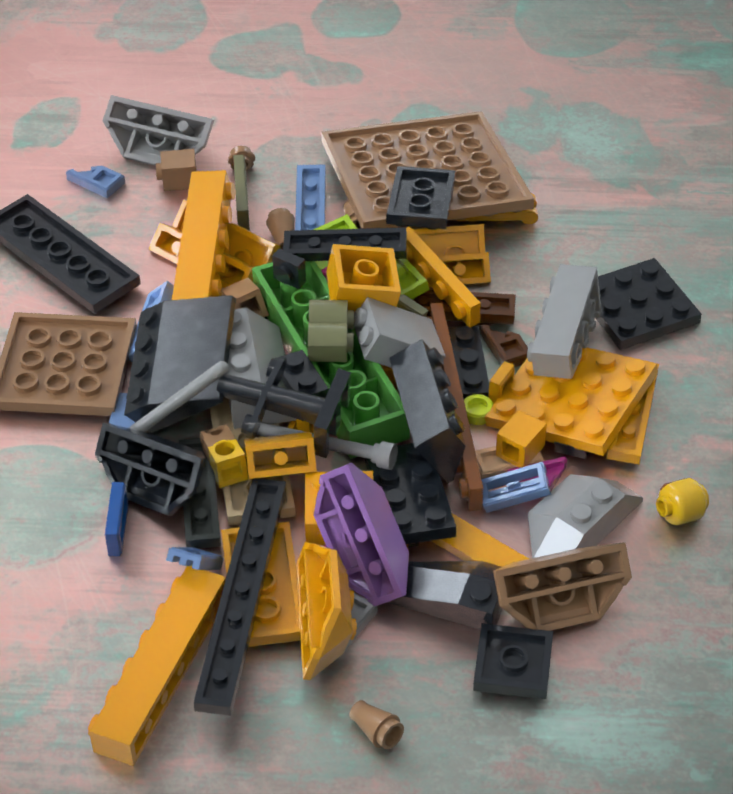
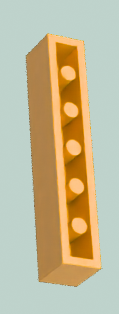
(204, 235)
(157, 666)

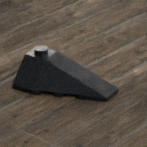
(453, 591)

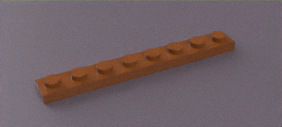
(470, 484)

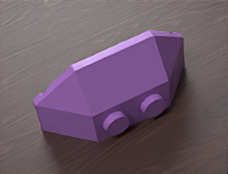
(364, 532)

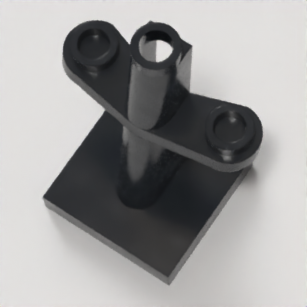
(319, 411)

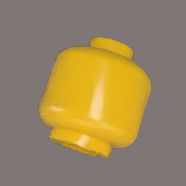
(682, 501)

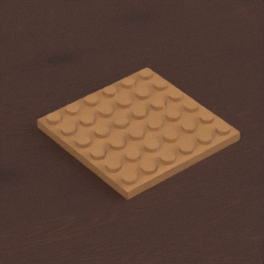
(465, 142)

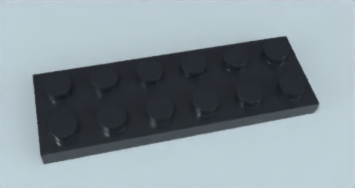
(64, 254)

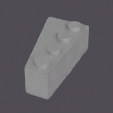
(565, 321)

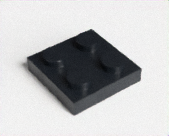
(513, 661)

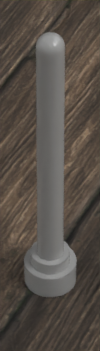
(181, 397)
(382, 454)

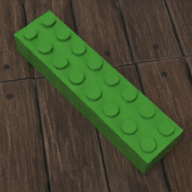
(374, 405)

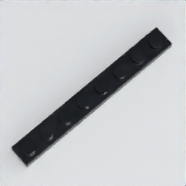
(240, 598)

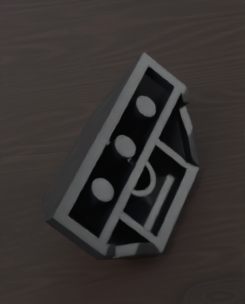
(153, 468)

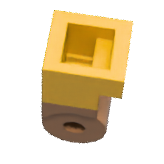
(224, 455)

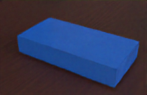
(116, 519)

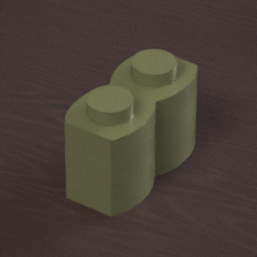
(328, 330)

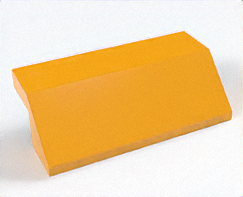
(461, 251)
(243, 252)

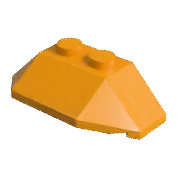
(323, 608)

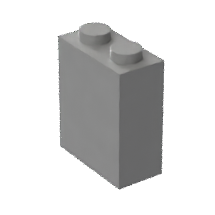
(389, 329)

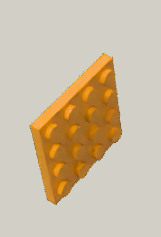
(583, 409)

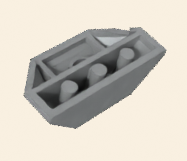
(146, 129)
(579, 514)

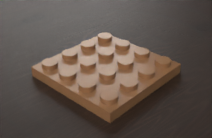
(64, 363)

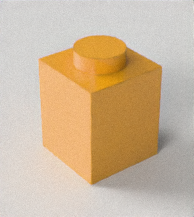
(521, 439)

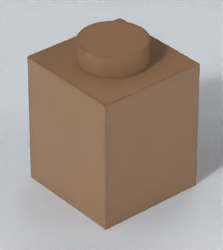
(176, 169)
(247, 296)

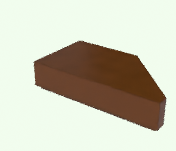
(505, 347)

